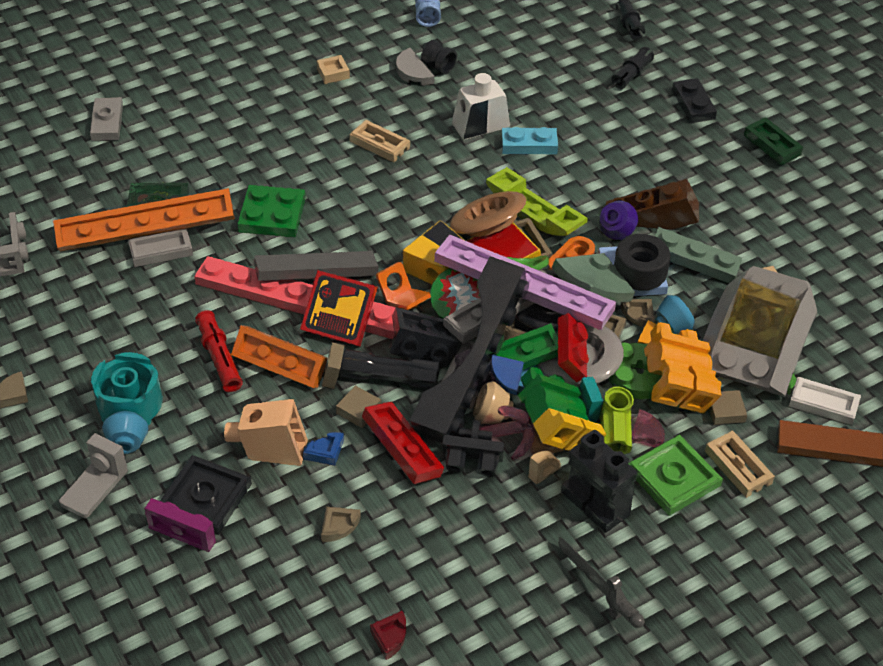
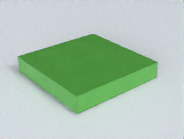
(675, 475)

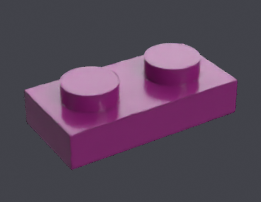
(180, 525)

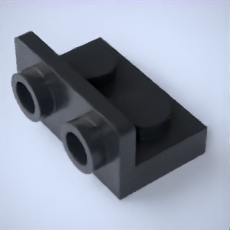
(422, 337)

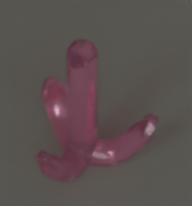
(521, 424)

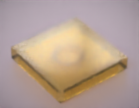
(761, 318)

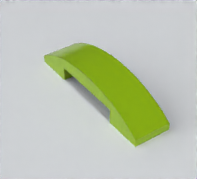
(542, 213)

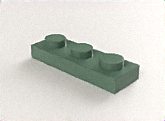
(700, 256)

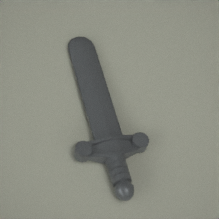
(611, 588)

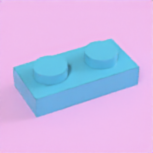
(529, 140)

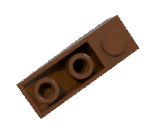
(665, 206)

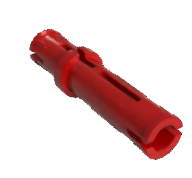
(215, 342)

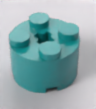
(127, 385)

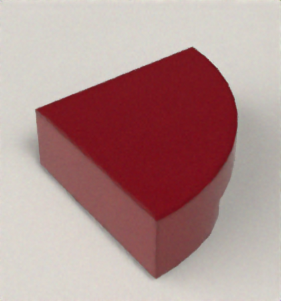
(390, 633)

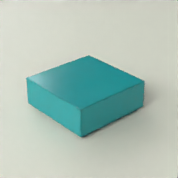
(591, 397)

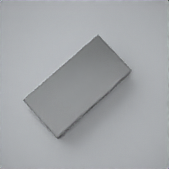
(160, 247)

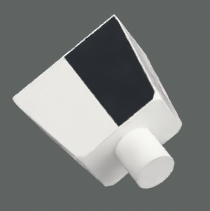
(480, 108)

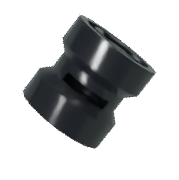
(436, 55)

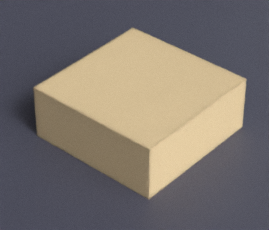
(333, 69)

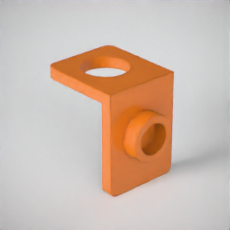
(403, 296)

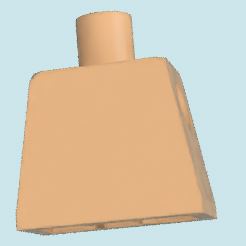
(270, 432)

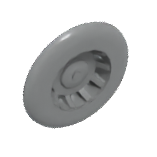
(601, 363)

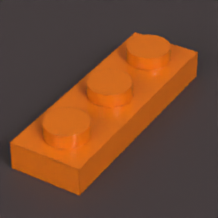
(279, 356)

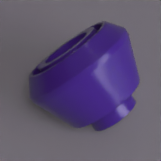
(618, 220)

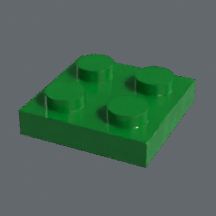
(271, 211)

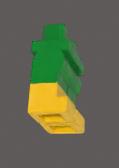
(556, 409)

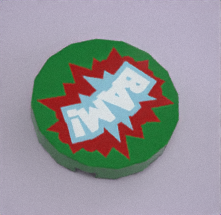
(452, 292)

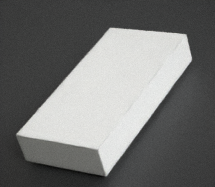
(825, 401)

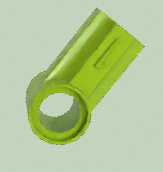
(616, 419)

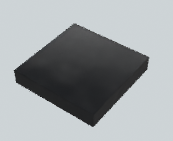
(208, 490)

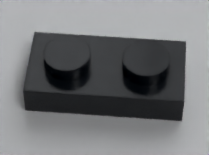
(694, 100)

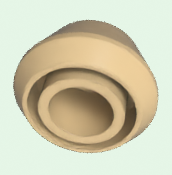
(488, 401)

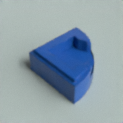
(507, 372)
(325, 449)

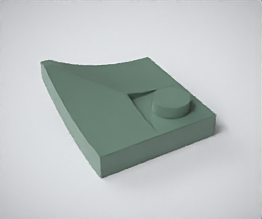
(594, 274)

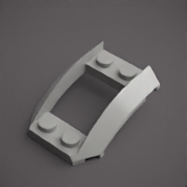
(752, 367)

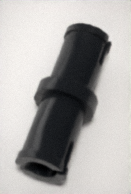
(630, 19)
(633, 67)

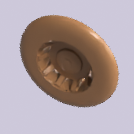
(488, 214)

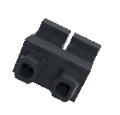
(600, 481)

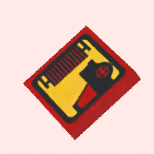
(338, 308)

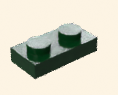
(773, 141)

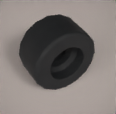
(642, 261)

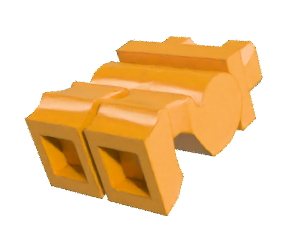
(684, 369)

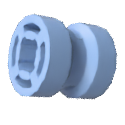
(428, 12)

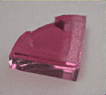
(648, 430)

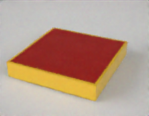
(508, 243)

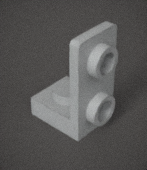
(14, 254)
(97, 481)

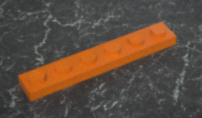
(143, 219)

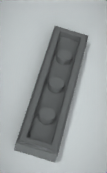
(306, 265)

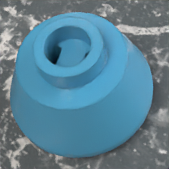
(676, 313)
(126, 430)

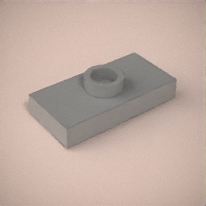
(106, 119)

